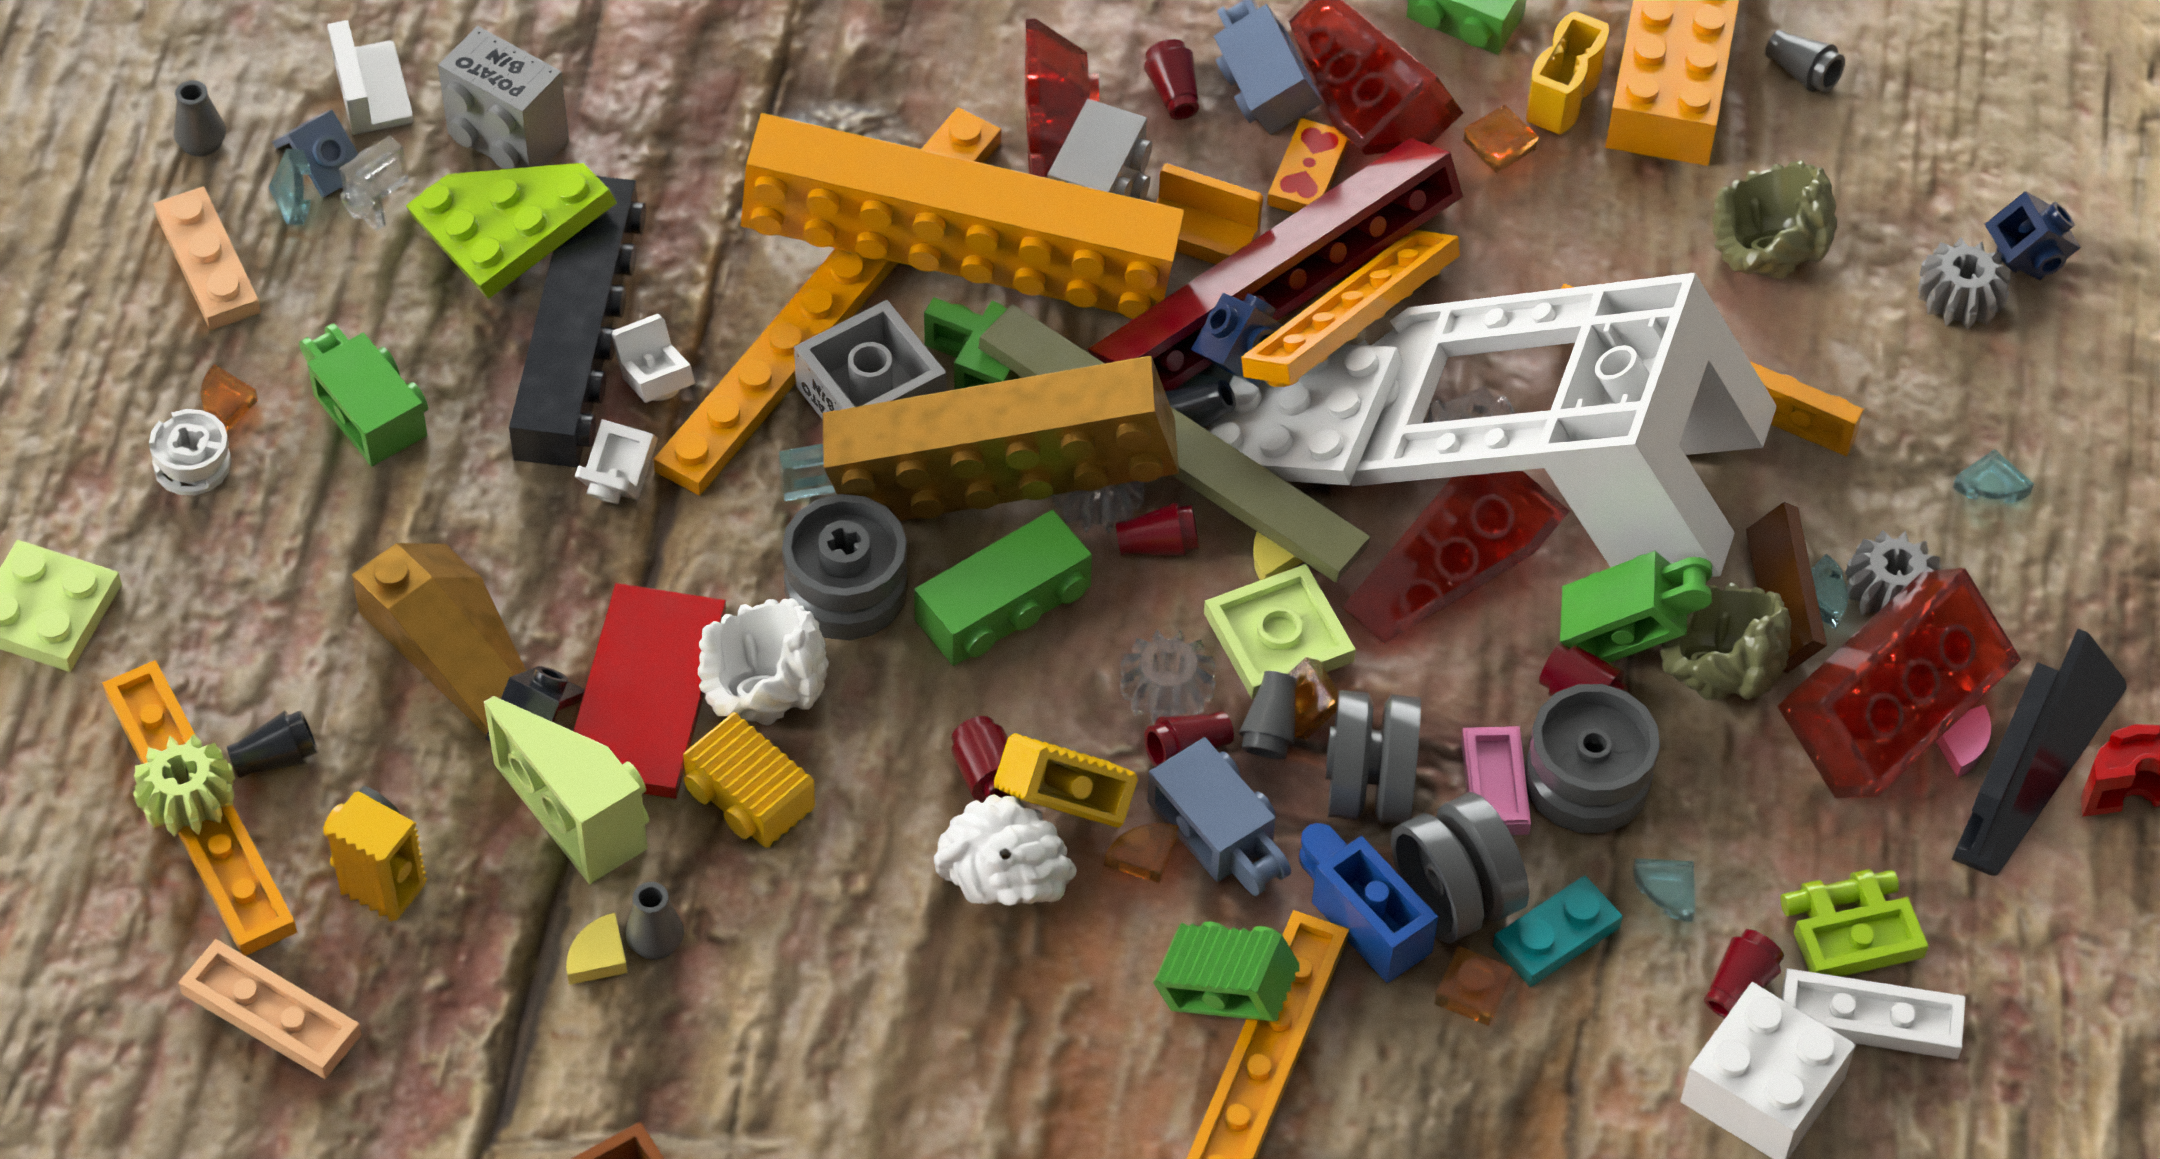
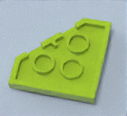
(508, 218)

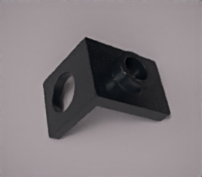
(541, 692)

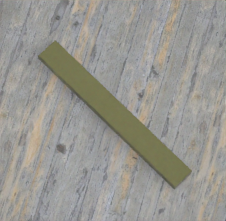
(1203, 459)

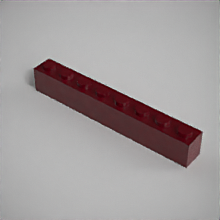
(1295, 256)

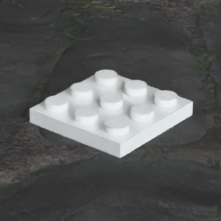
(1319, 423)

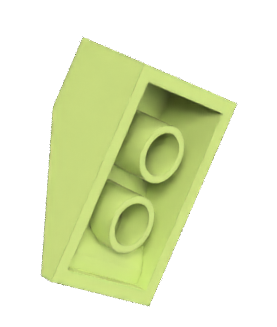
(571, 787)

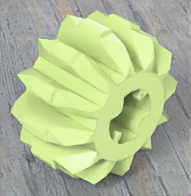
(184, 785)

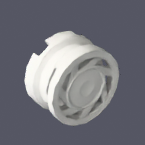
(191, 451)

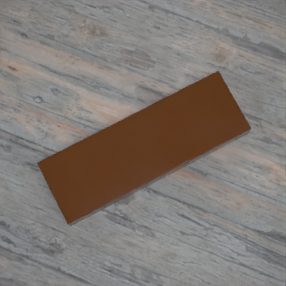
(1784, 567)

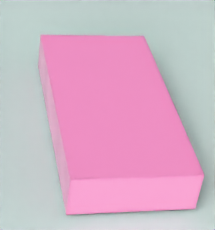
(1497, 773)

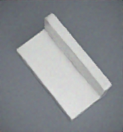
(369, 82)

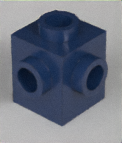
(2033, 236)
(1234, 330)

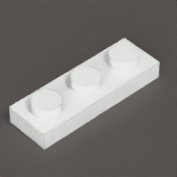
(1880, 1012)

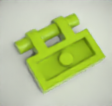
(1856, 938)

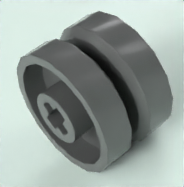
(846, 565)
(1373, 757)
(1591, 758)
(1462, 865)

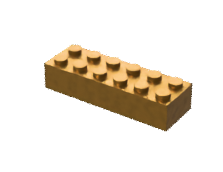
(1005, 440)

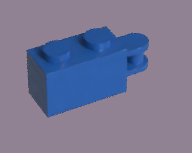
(1368, 897)

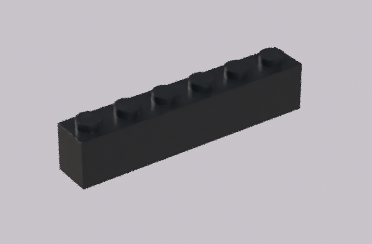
(574, 334)

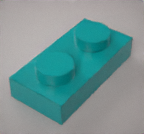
(1557, 931)

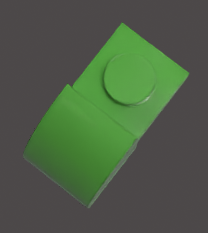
(957, 333)

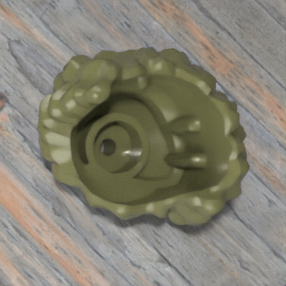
(1775, 219)
(1732, 644)

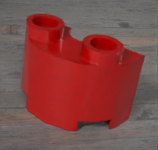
(2124, 768)

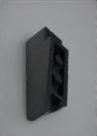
(2039, 748)

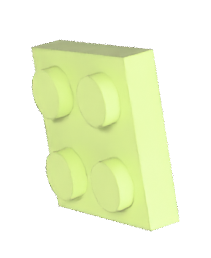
(51, 604)
(1277, 626)

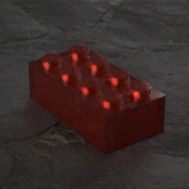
(1899, 683)

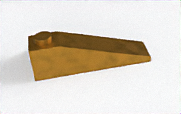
(440, 622)

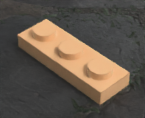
(207, 258)
(270, 1008)

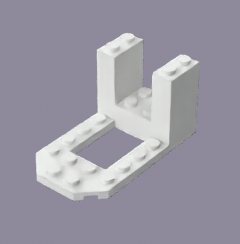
(1640, 392)

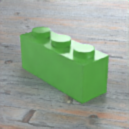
(1003, 588)

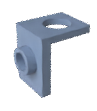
(325, 148)

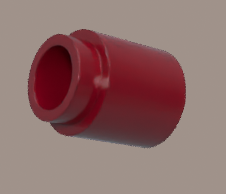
(1577, 666)
(978, 752)

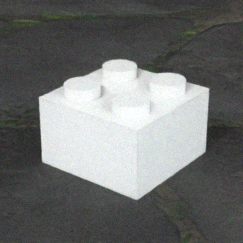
(1767, 1072)

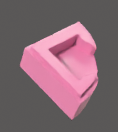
(1966, 740)

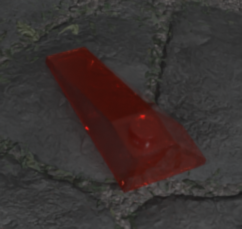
(1368, 81)
(1054, 92)
(1453, 547)

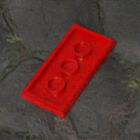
(646, 681)

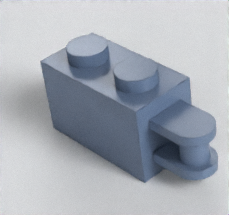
(1264, 66)
(1218, 816)

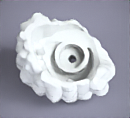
(763, 661)
(999, 826)

